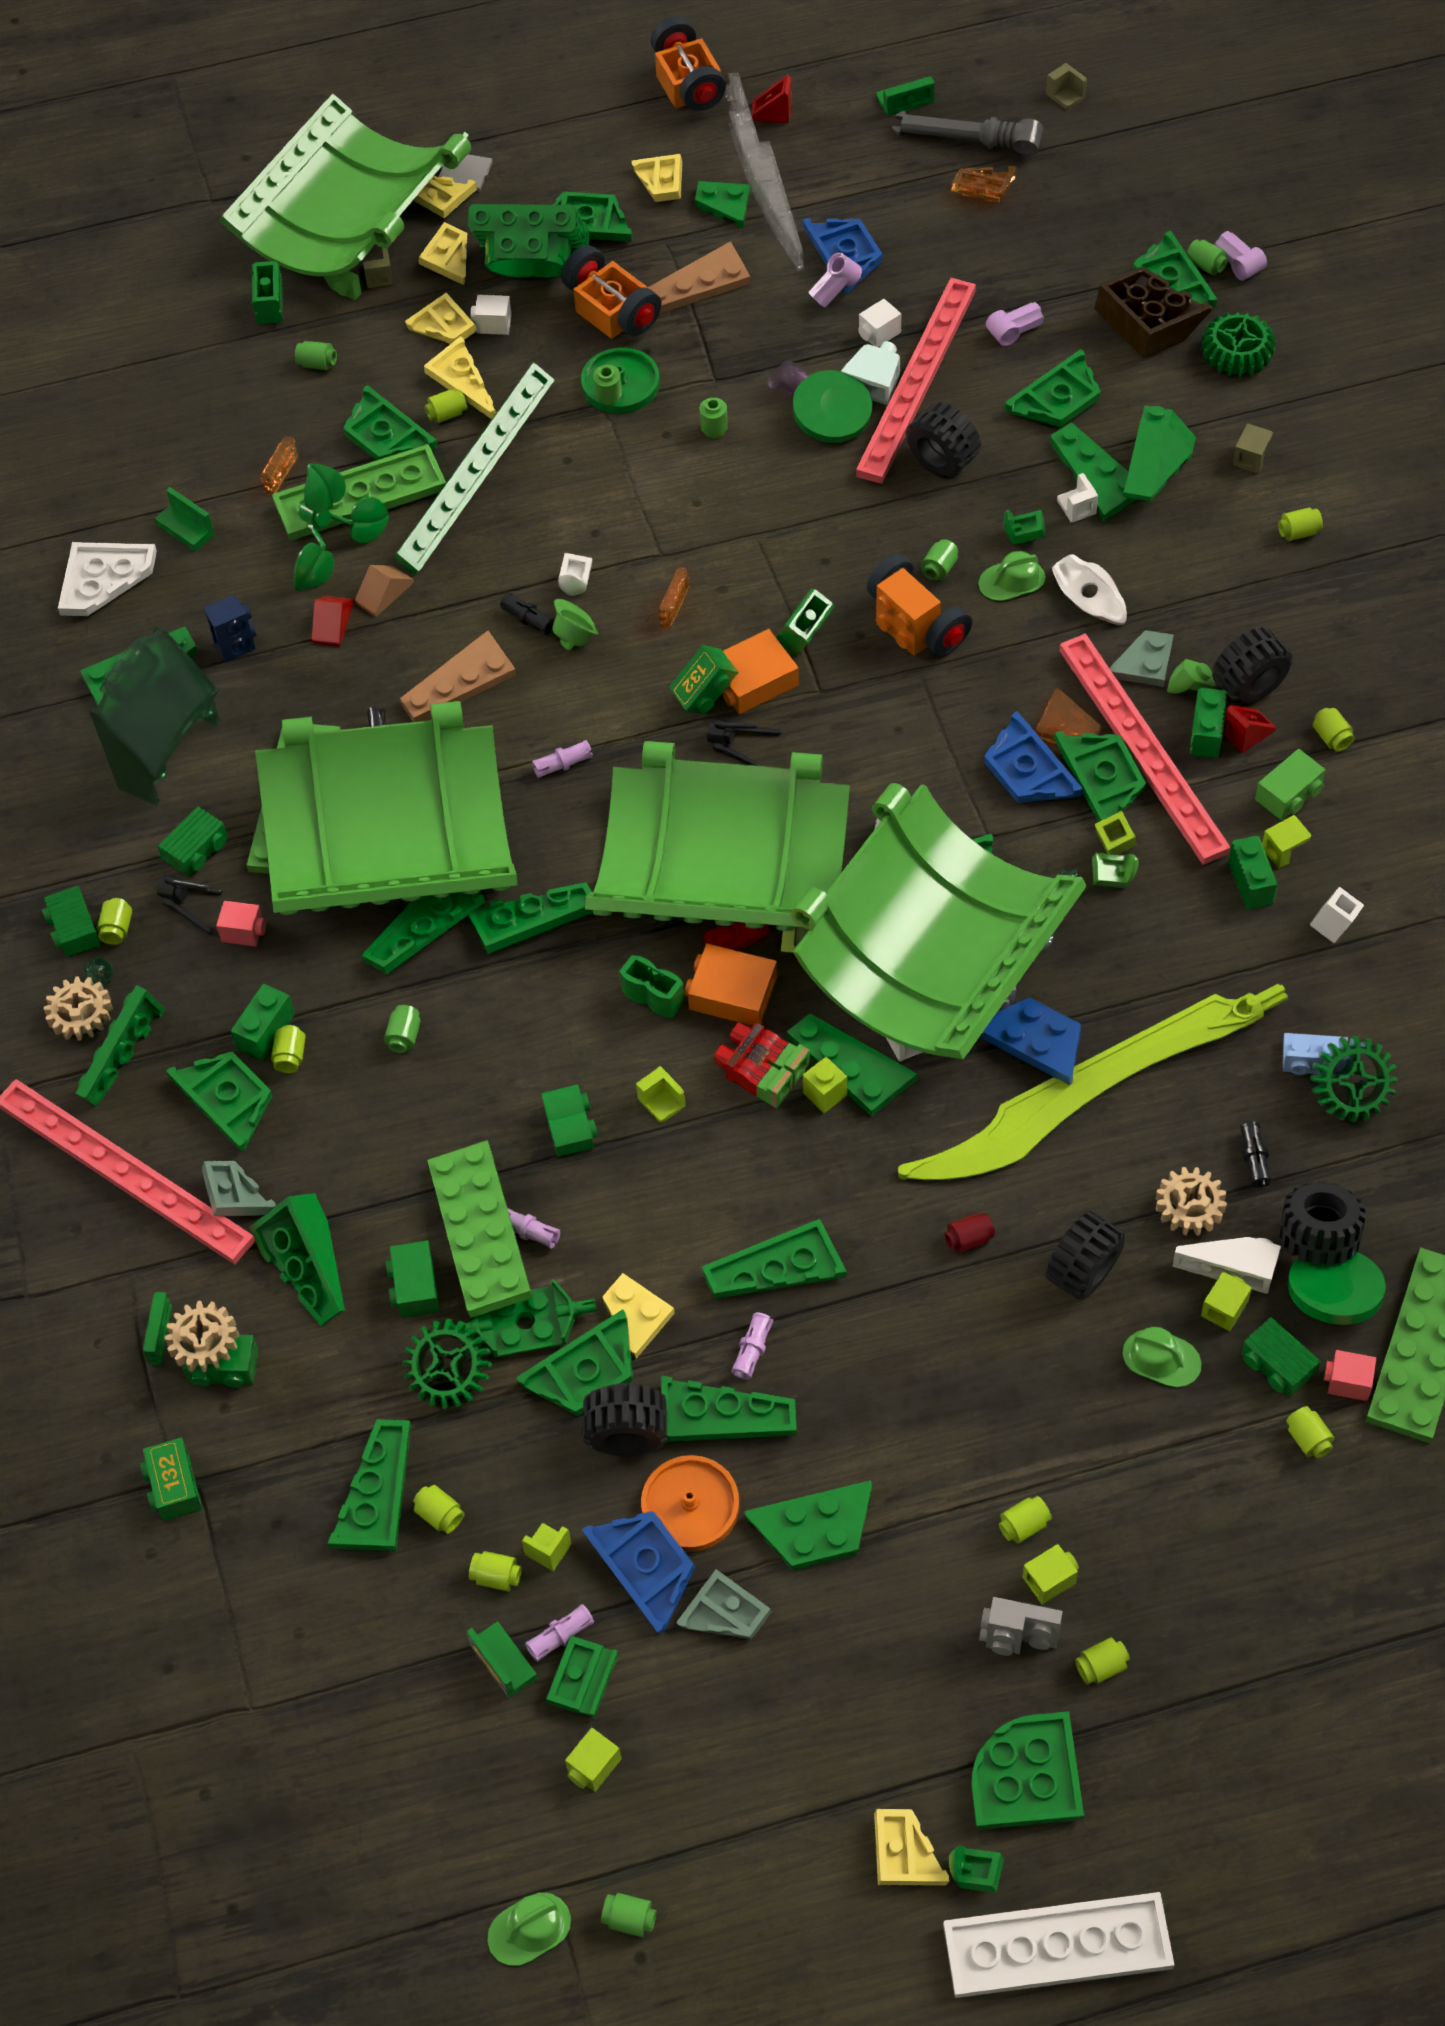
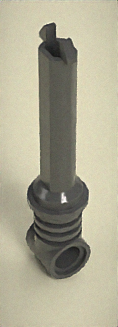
(1023, 136)

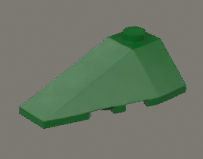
(1158, 453)
(300, 1246)

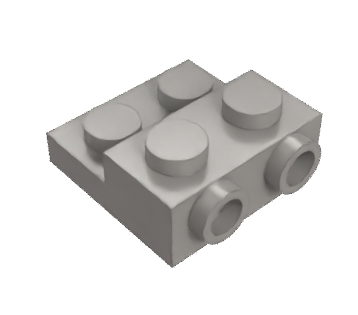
(1013, 1622)

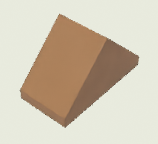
(381, 587)

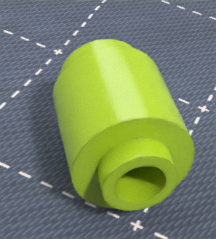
(446, 405)
(1300, 523)
(1333, 729)
(114, 921)
(288, 1049)
(1310, 1432)
(438, 1509)
(1024, 1519)
(494, 1570)
(1102, 1661)

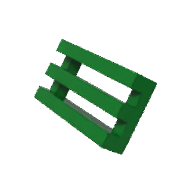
(157, 1328)

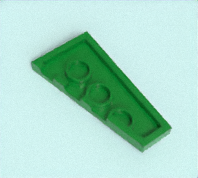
(1100, 469)

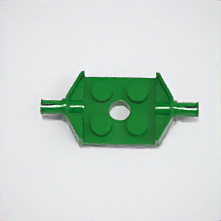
(553, 1323)

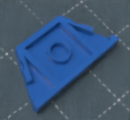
(844, 237)
(1028, 765)
(1037, 1037)
(645, 1562)

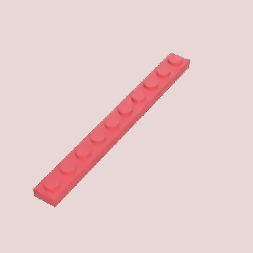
(915, 381)
(1145, 750)
(126, 1172)

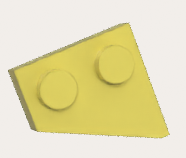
(660, 176)
(444, 195)
(447, 253)
(442, 321)
(643, 1309)
(903, 1851)

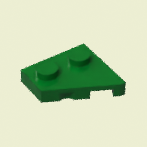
(724, 200)

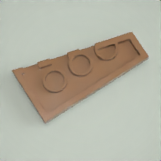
(703, 278)
(462, 677)

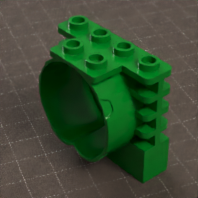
(527, 238)

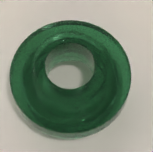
(99, 970)

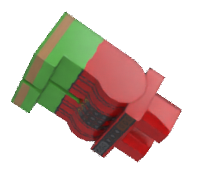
(762, 1062)

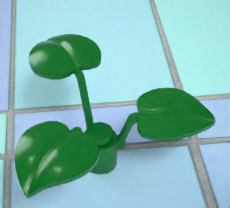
(321, 490)

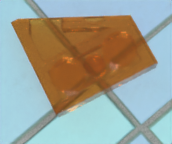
(984, 183)
(1065, 716)

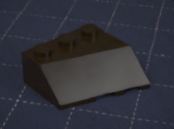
(1149, 311)

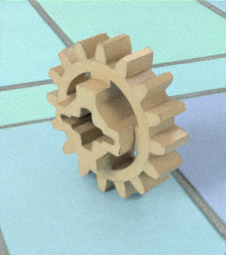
(78, 1008)
(1196, 1212)
(188, 1333)

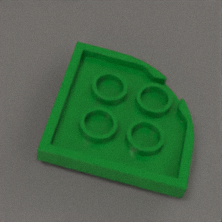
(1027, 1774)

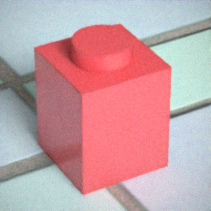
(240, 923)
(1350, 1375)

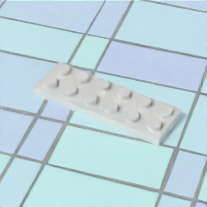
(1058, 1945)

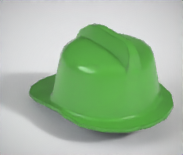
(1012, 577)
(572, 624)
(1162, 1357)
(529, 1929)

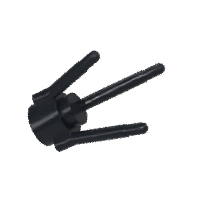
(724, 732)
(177, 889)

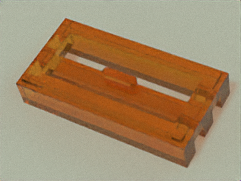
(279, 465)
(674, 597)

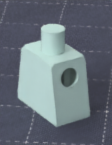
(876, 370)

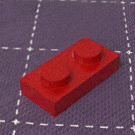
(735, 936)

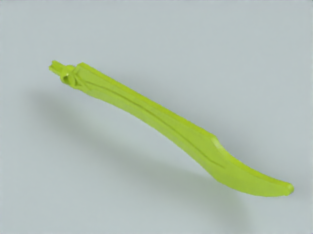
(1037, 1112)

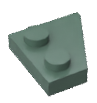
(1145, 659)
(232, 1191)
(724, 1609)

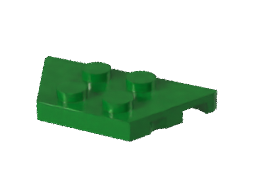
(600, 213)
(1175, 266)
(1058, 393)
(383, 428)
(1103, 770)
(225, 1094)
(585, 1364)
(815, 1526)

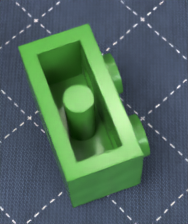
(1290, 785)

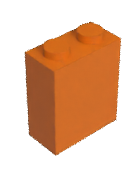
(763, 672)
(731, 984)

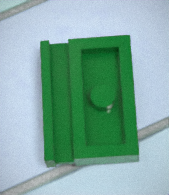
(582, 1677)

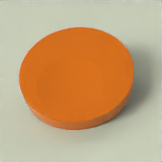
(693, 1501)

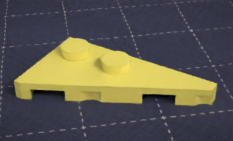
(456, 371)

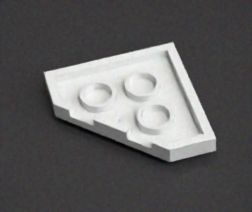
(101, 573)

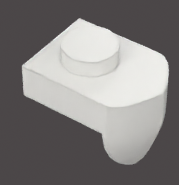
(574, 574)

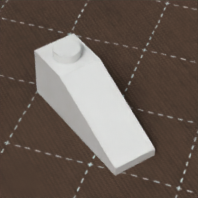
(1244, 1257)

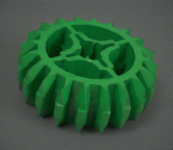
(1238, 344)
(1354, 1092)
(460, 1355)

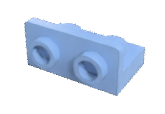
(1302, 1051)

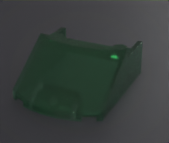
(148, 709)

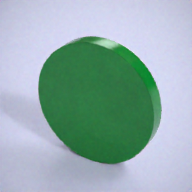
(638, 379)
(832, 406)
(1338, 1292)

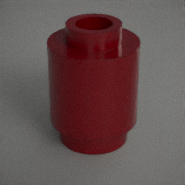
(969, 1232)

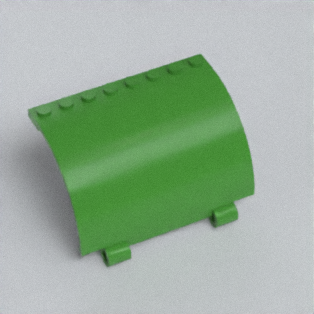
(335, 193)
(383, 813)
(719, 839)
(927, 928)

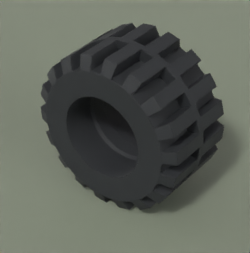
(943, 440)
(1252, 666)
(1322, 1223)
(1085, 1255)
(624, 1419)

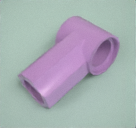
(1243, 260)
(840, 272)
(1009, 326)

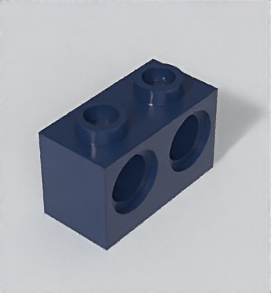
(230, 627)

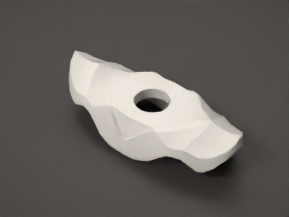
(1075, 574)

